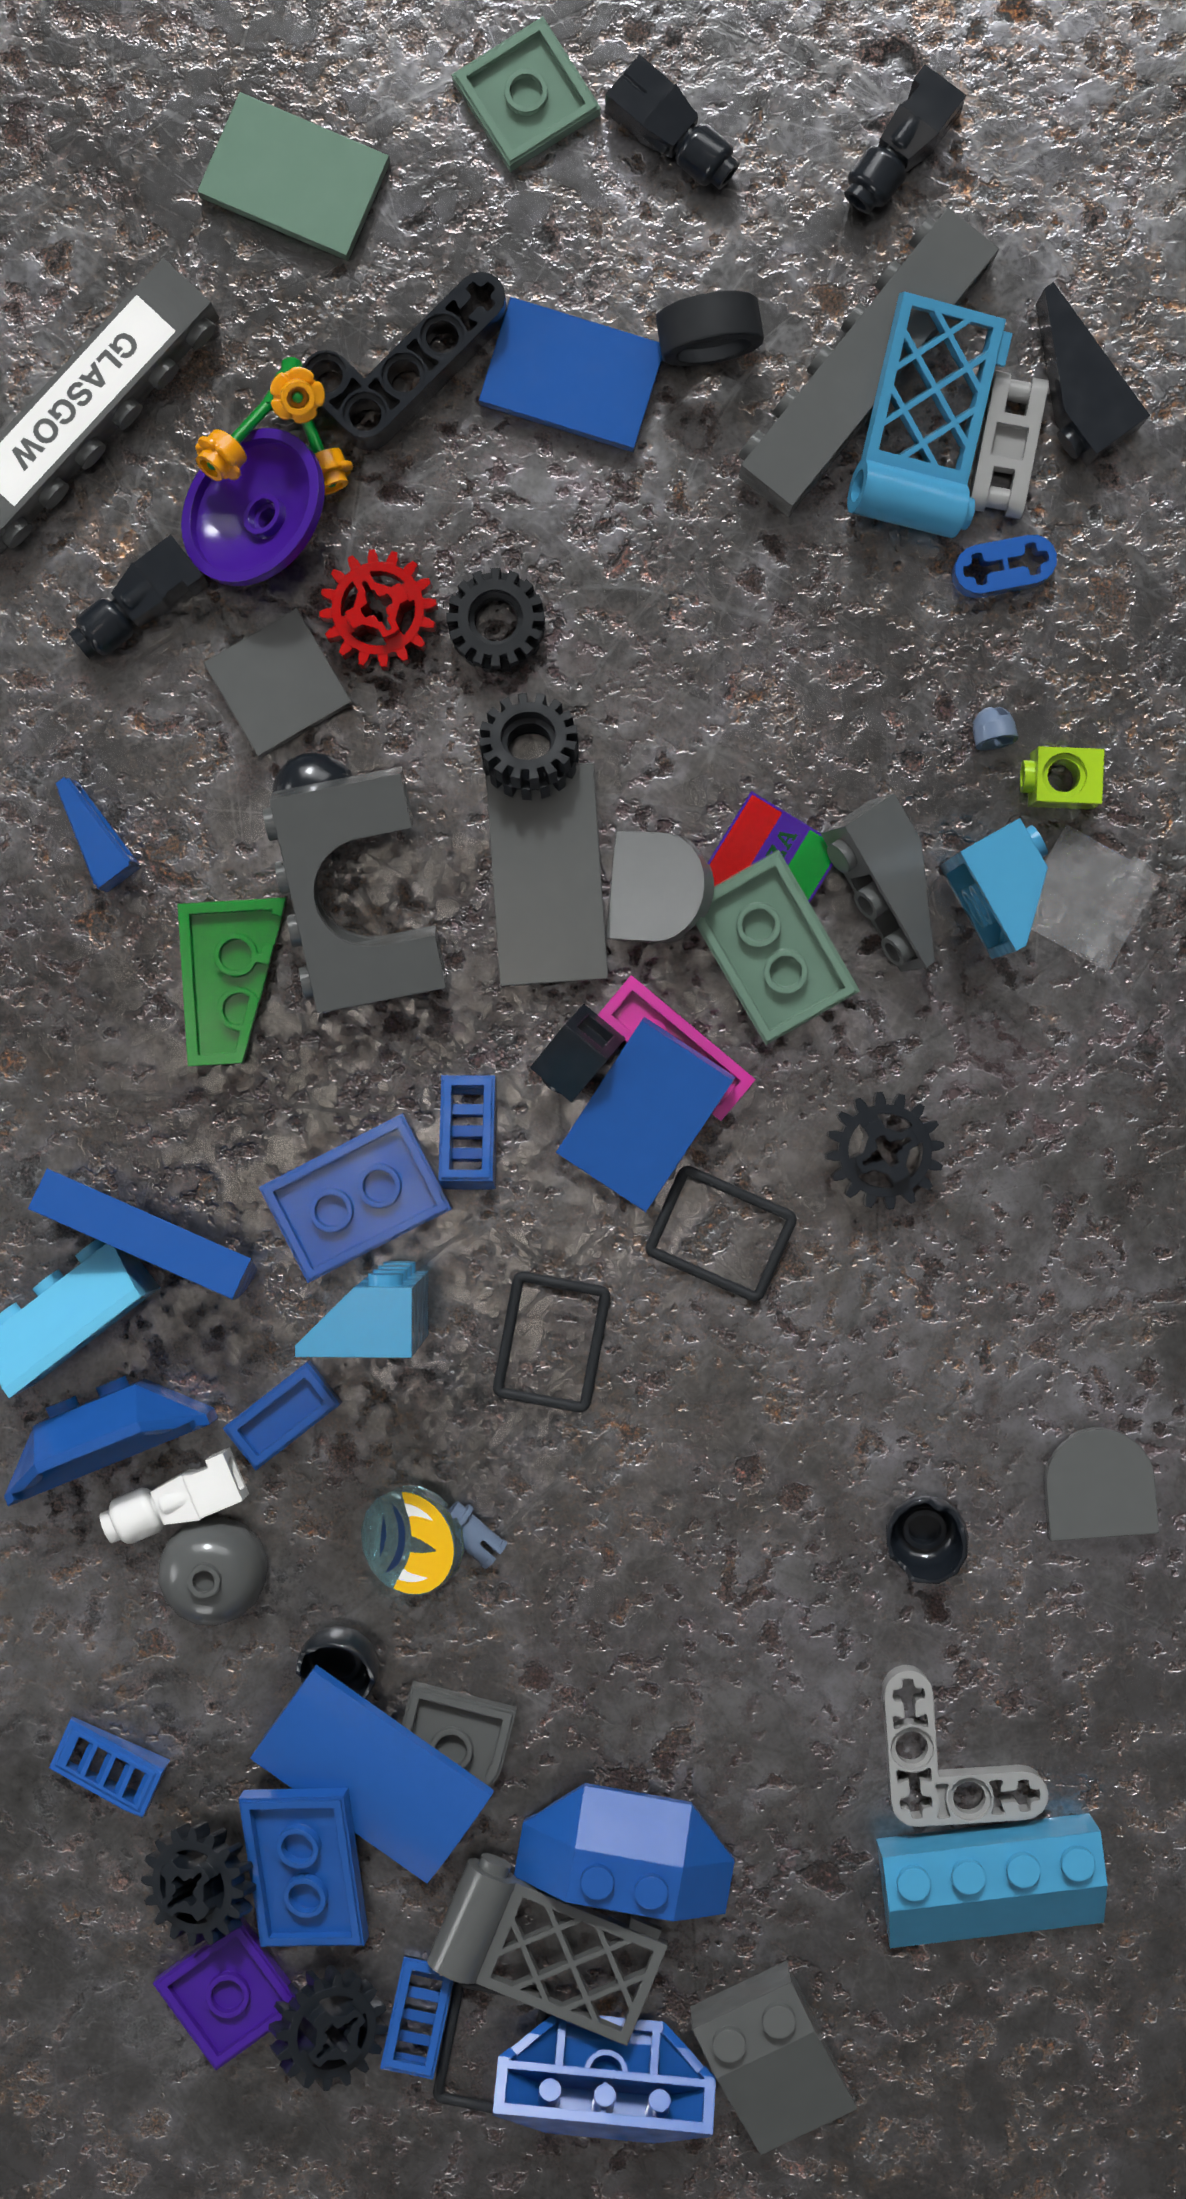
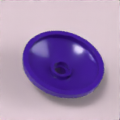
(263, 519)

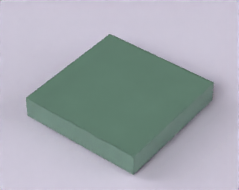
(526, 94)

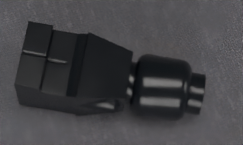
(667, 123)
(907, 140)
(139, 597)

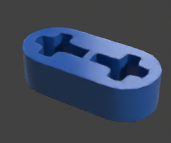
(1001, 553)

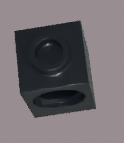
(577, 1053)

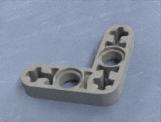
(941, 1784)

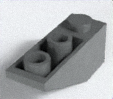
(887, 872)

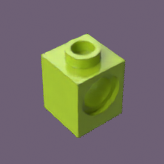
(1087, 773)

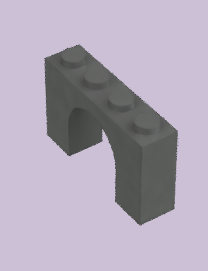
(343, 965)

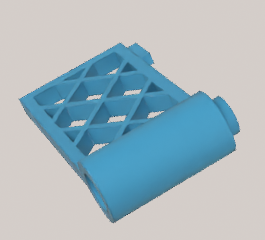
(914, 490)

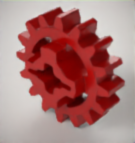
(398, 599)

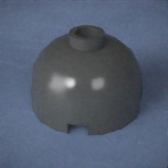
(212, 1570)

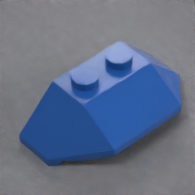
(102, 1432)
(626, 1854)
(597, 2088)

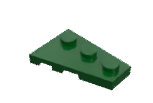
(224, 973)

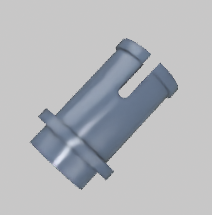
(474, 1533)

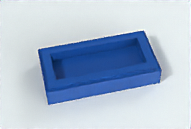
(282, 1415)

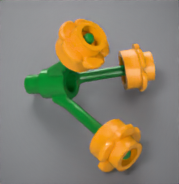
(291, 396)

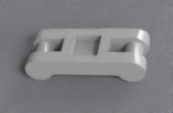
(1008, 443)

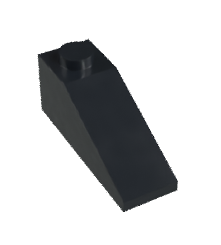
(1086, 390)

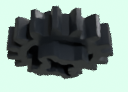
(895, 1172)
(198, 1883)
(322, 2055)

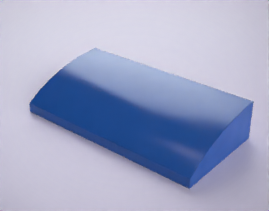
(143, 1235)
(400, 1788)

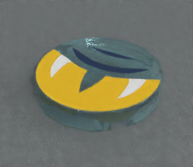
(412, 1540)

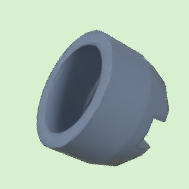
(994, 729)

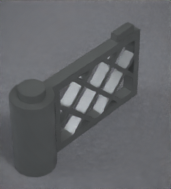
(476, 1935)

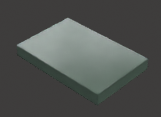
(293, 176)
(774, 948)

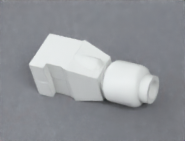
(178, 1500)

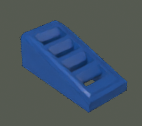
(101, 847)
(467, 1179)
(98, 1783)
(406, 2062)

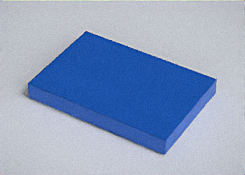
(571, 374)
(645, 1114)
(355, 1197)
(304, 1867)

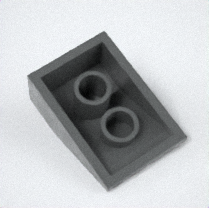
(771, 2058)

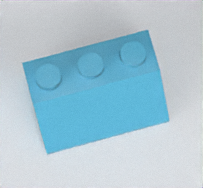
(69, 1313)

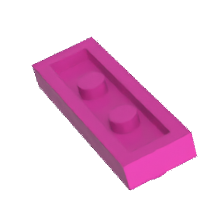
(635, 1002)

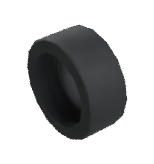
(710, 328)

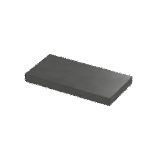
(548, 883)

